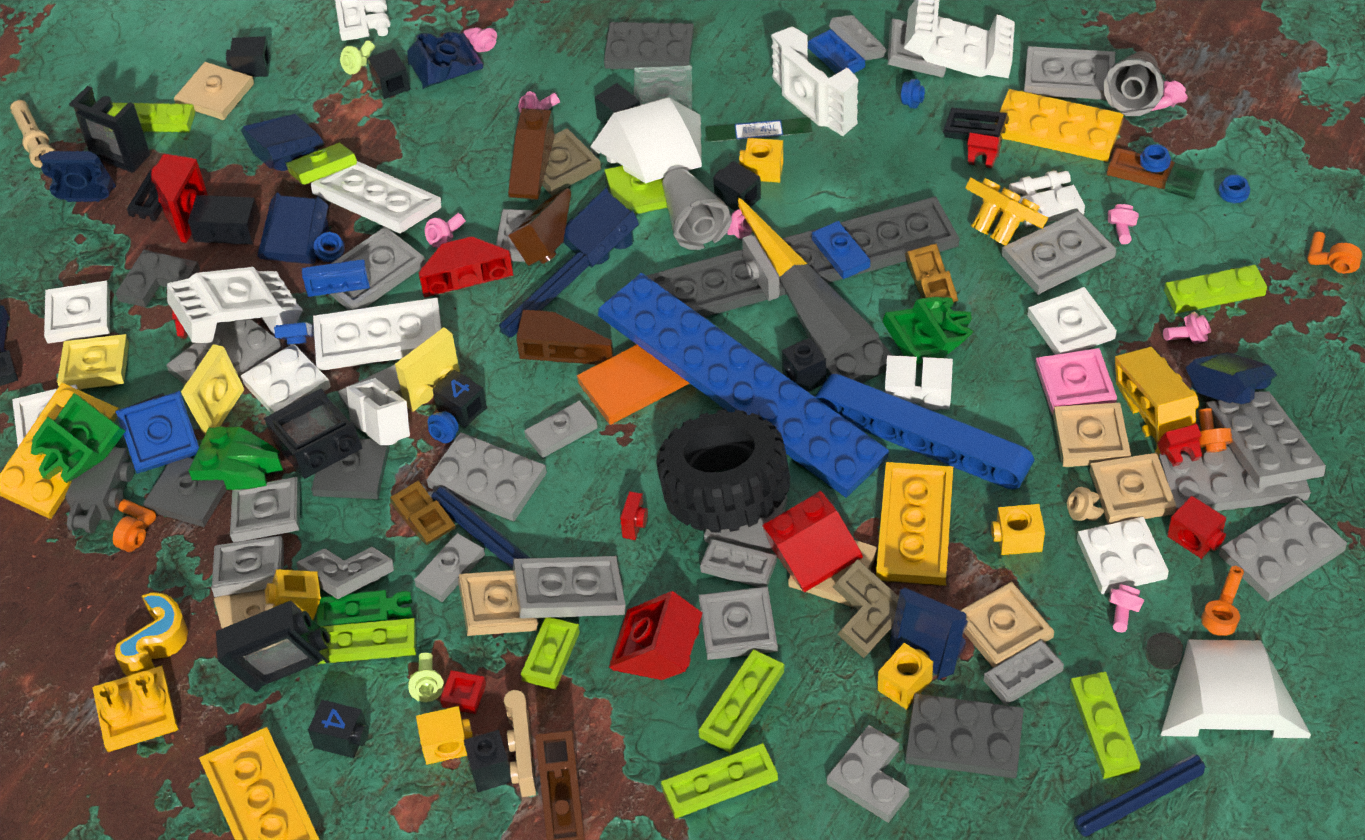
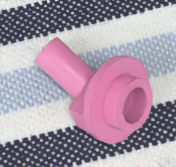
(481, 39)
(1173, 93)
(530, 101)
(1122, 217)
(739, 225)
(440, 232)
(1196, 329)
(1125, 599)

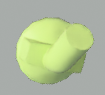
(354, 59)
(425, 683)

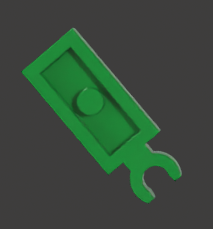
(363, 608)

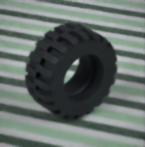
(726, 497)

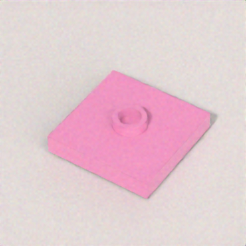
(1075, 379)

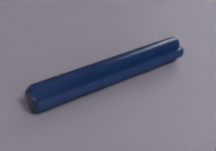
(546, 292)
(478, 527)
(1139, 795)

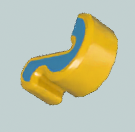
(155, 640)

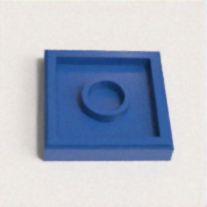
(158, 432)

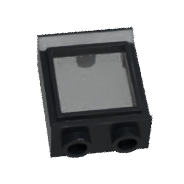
(111, 138)
(313, 433)
(272, 645)

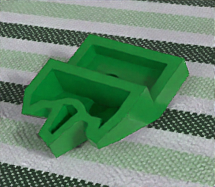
(928, 328)
(75, 440)
(235, 458)

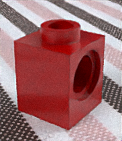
(1197, 527)

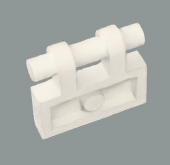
(354, 21)
(1056, 202)

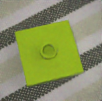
(321, 163)
(633, 192)

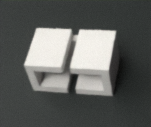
(936, 381)
(378, 411)

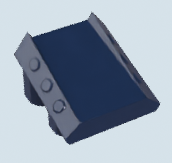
(442, 57)
(281, 140)
(77, 176)
(600, 228)
(292, 229)
(1229, 377)
(931, 628)

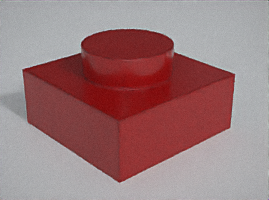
(633, 516)
(463, 691)

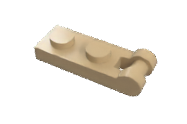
(520, 741)

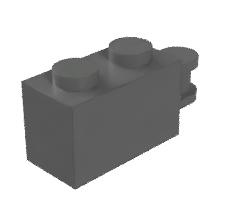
(99, 491)

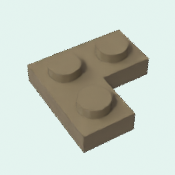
(875, 608)

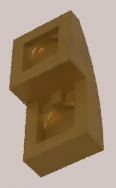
(930, 273)
(422, 513)

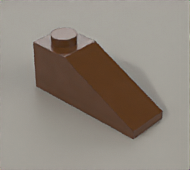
(531, 153)
(543, 229)
(558, 339)
(560, 785)

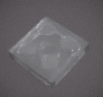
(664, 82)

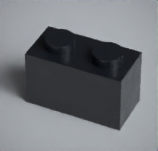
(224, 219)

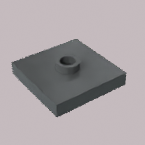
(354, 476)
(182, 498)

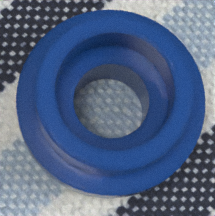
(912, 93)
(1155, 158)
(1234, 189)
(328, 239)
(443, 426)

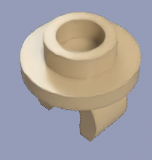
(1081, 504)

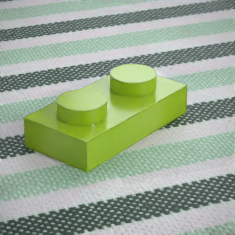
(550, 653)

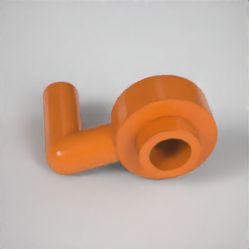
(1342, 256)
(1213, 439)
(130, 531)
(1220, 615)

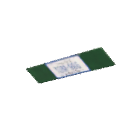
(758, 129)

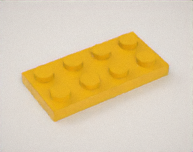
(1061, 125)
(21, 478)
(915, 523)
(257, 790)

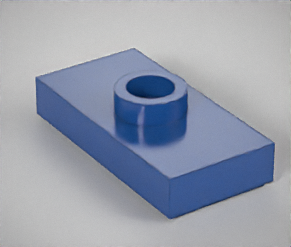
(835, 52)
(841, 250)
(335, 278)
(294, 333)

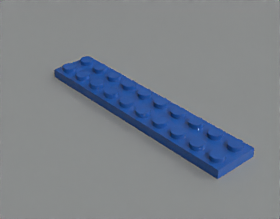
(744, 382)

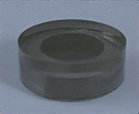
(1164, 650)

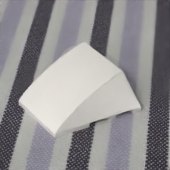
(652, 139)
(1232, 689)

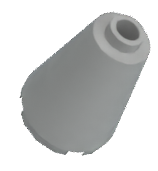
(1134, 84)
(694, 210)

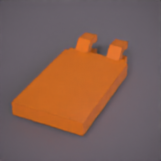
(628, 383)

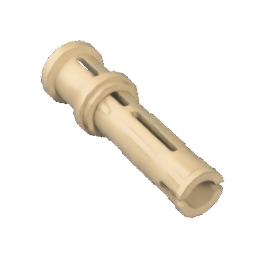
(34, 140)

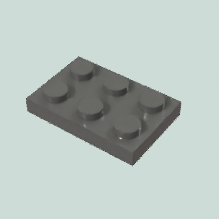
(648, 45)
(965, 735)

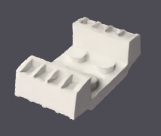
(959, 44)
(825, 100)
(229, 297)

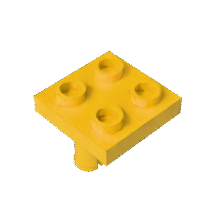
(1009, 204)
(135, 708)

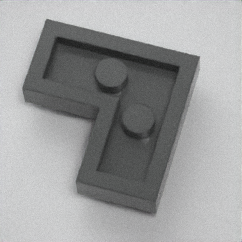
(149, 273)

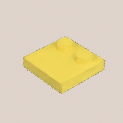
(94, 362)
(425, 367)
(212, 389)

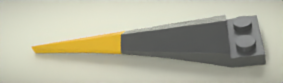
(833, 325)

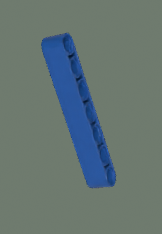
(927, 432)

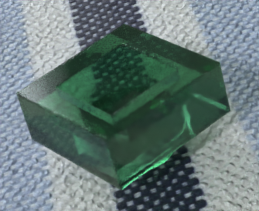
(1184, 181)

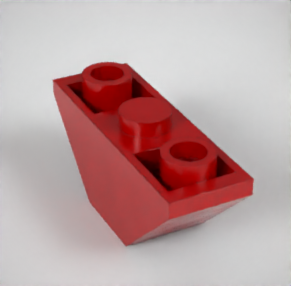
(463, 265)

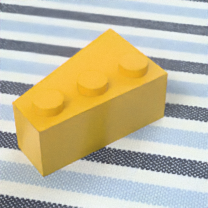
(1155, 392)

